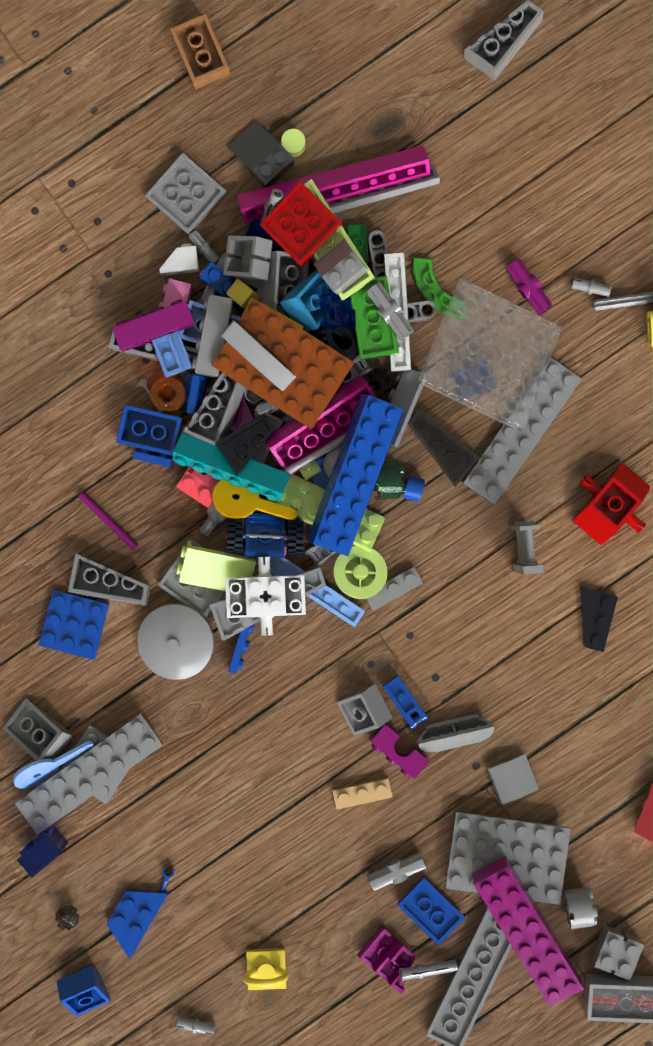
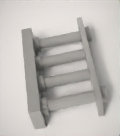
(526, 563)

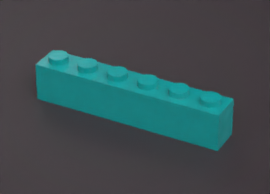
(254, 477)

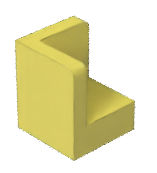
(242, 293)

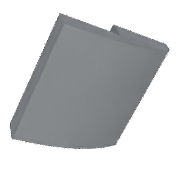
(512, 779)

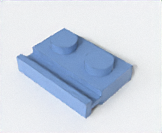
(172, 354)

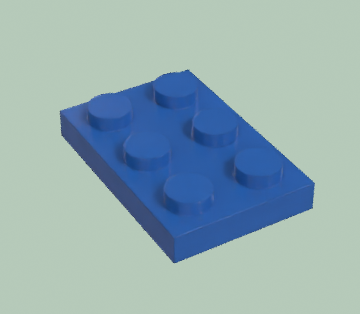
(431, 910)

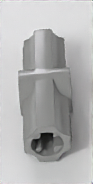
(390, 311)
(396, 871)

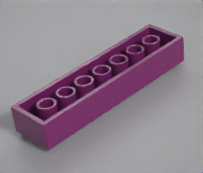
(527, 931)

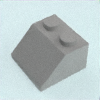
(340, 267)
(365, 710)

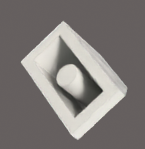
(181, 261)

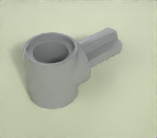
(212, 520)

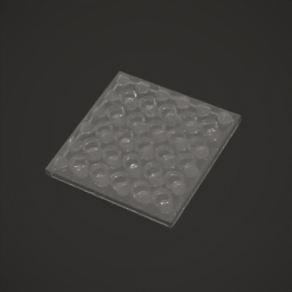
(490, 354)

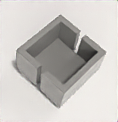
(254, 256)
(615, 954)

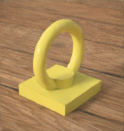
(266, 969)

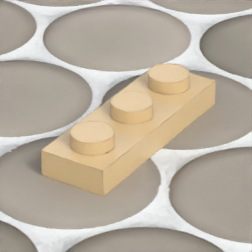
(362, 793)

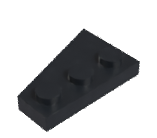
(597, 617)

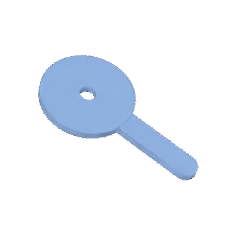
(41, 770)

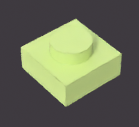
(310, 470)

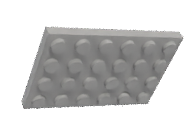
(532, 848)

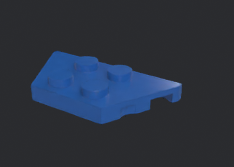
(134, 917)

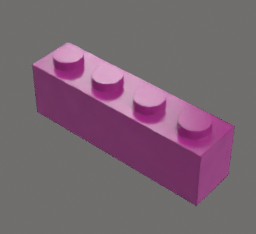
(154, 325)

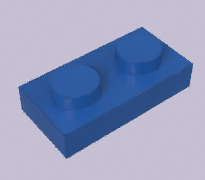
(161, 459)

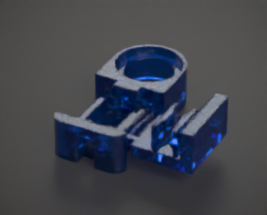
(333, 316)

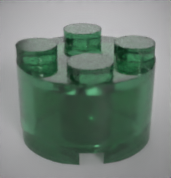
(389, 481)

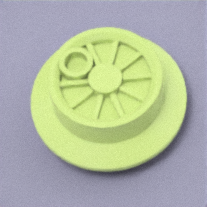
(360, 573)

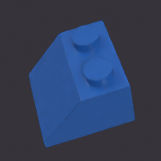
(82, 991)

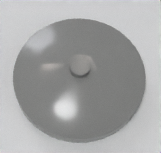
(175, 641)

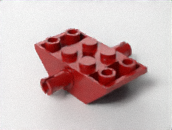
(598, 517)

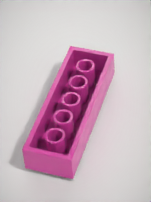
(296, 440)

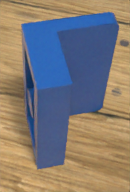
(195, 392)

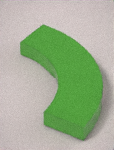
(428, 285)

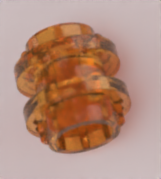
(157, 389)

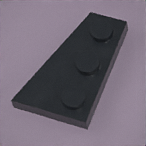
(245, 442)

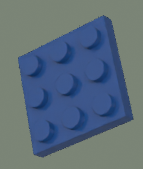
(74, 624)

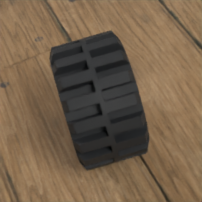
(339, 339)

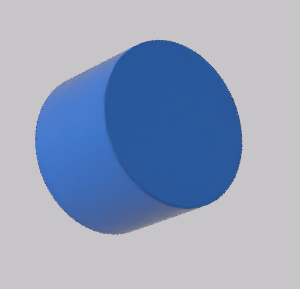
(413, 488)

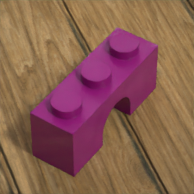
(411, 762)

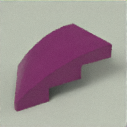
(386, 955)

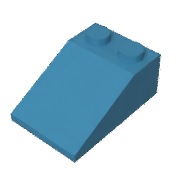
(304, 302)

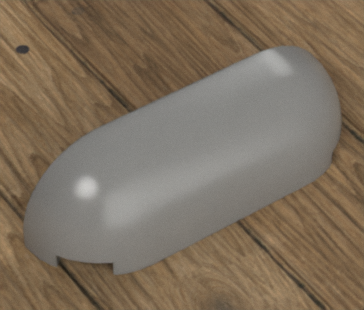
(455, 733)

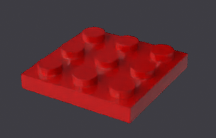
(301, 224)

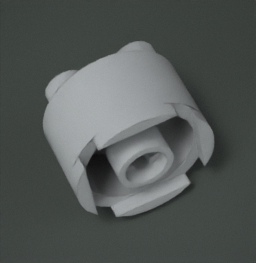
(579, 907)

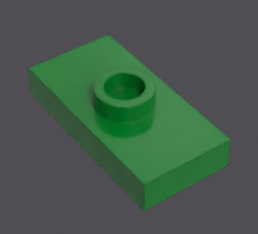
(359, 237)

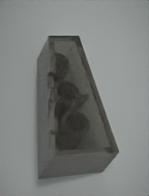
(444, 447)

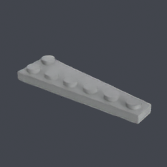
(230, 626)

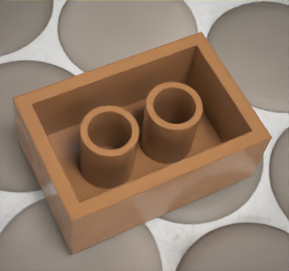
(200, 51)

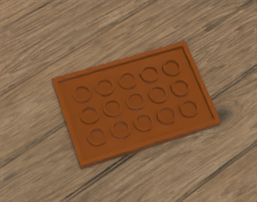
(315, 364)

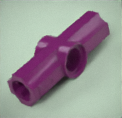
(528, 286)

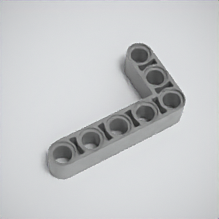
(379, 269)

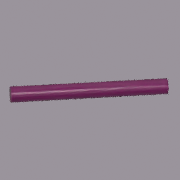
(107, 520)

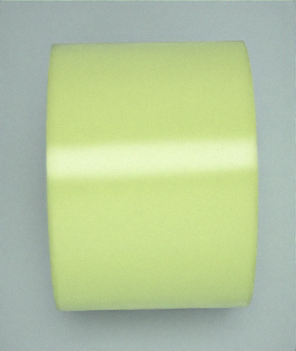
(294, 142)

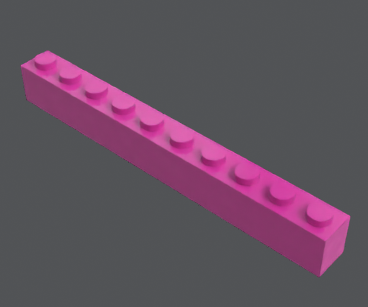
(346, 180)

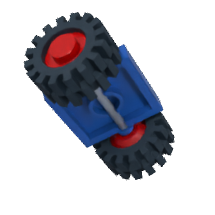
(265, 537)

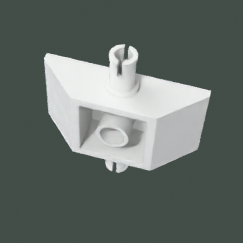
(285, 590)

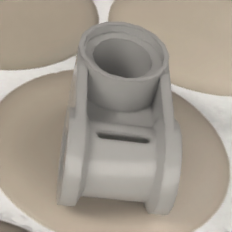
(357, 369)
(322, 553)

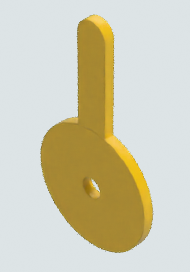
(246, 503)

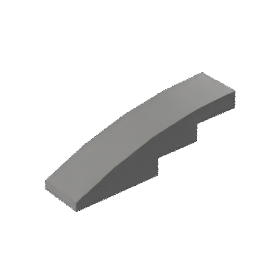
(258, 355)

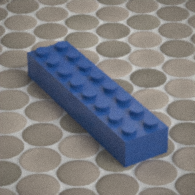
(354, 474)

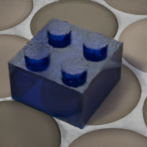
(42, 851)

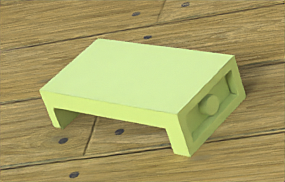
(211, 567)

